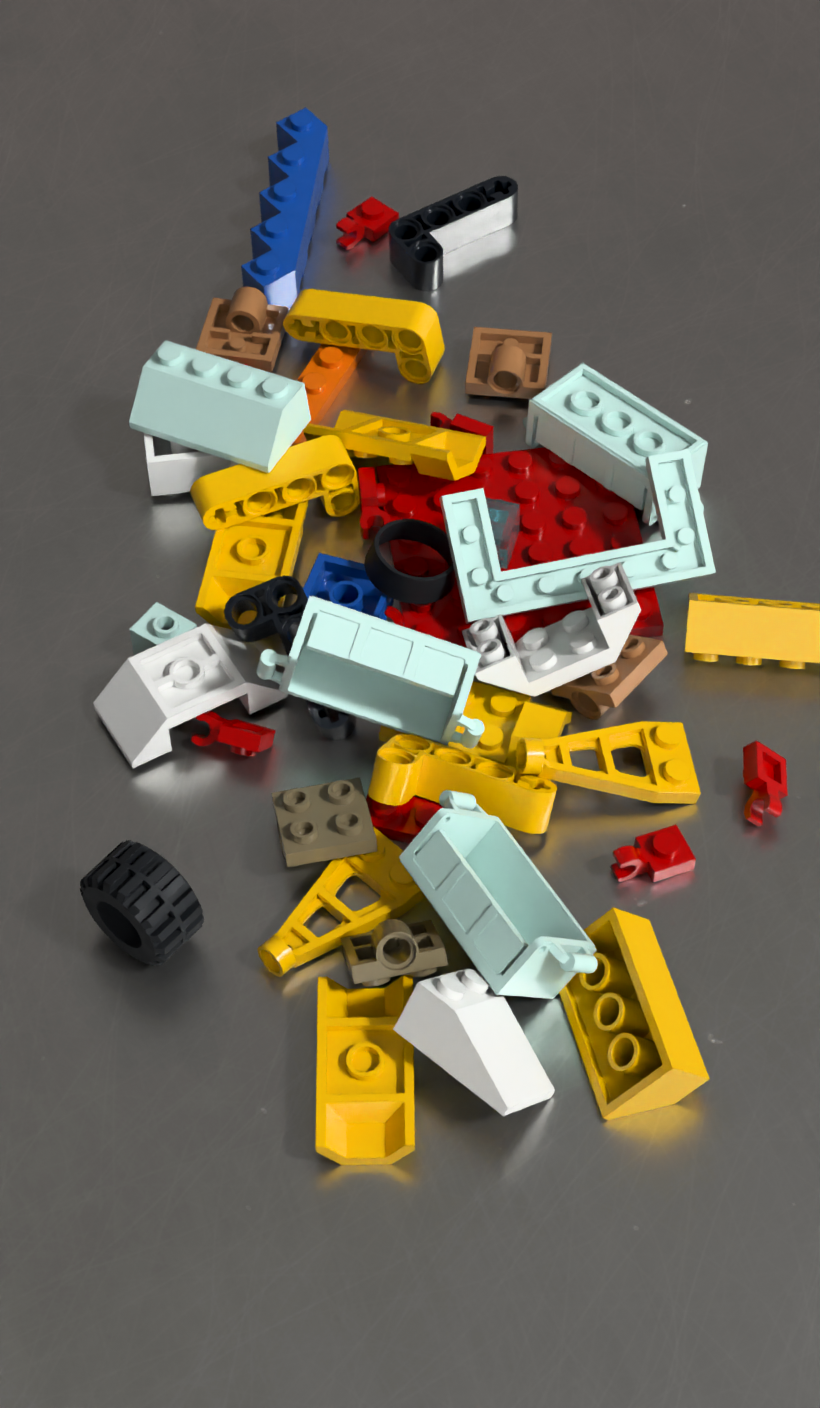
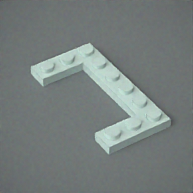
(678, 557)

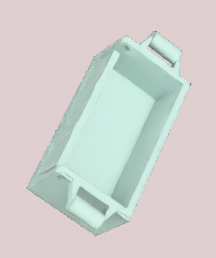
(608, 434)
(378, 673)
(496, 901)

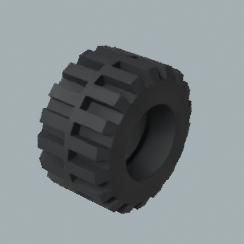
(142, 903)

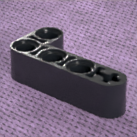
(429, 233)
(285, 622)

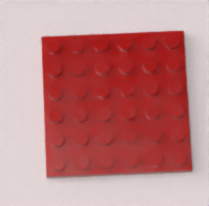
(560, 519)

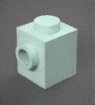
(157, 627)

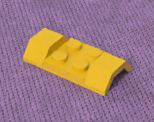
(432, 449)
(247, 557)
(506, 720)
(363, 1074)

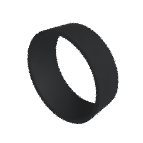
(403, 586)

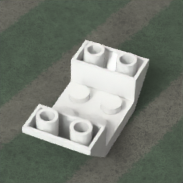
(563, 649)
(177, 684)

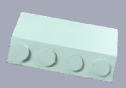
(219, 406)

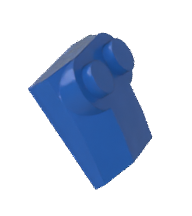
(346, 585)

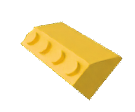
(753, 630)
(631, 1021)

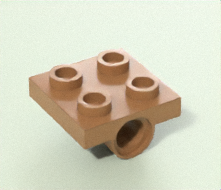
(244, 329)
(508, 362)
(613, 683)

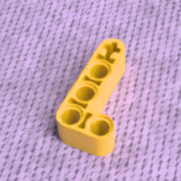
(371, 323)
(303, 473)
(426, 768)

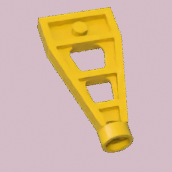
(663, 751)
(380, 870)

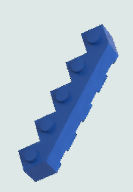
(288, 208)

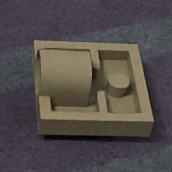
(323, 822)
(393, 951)

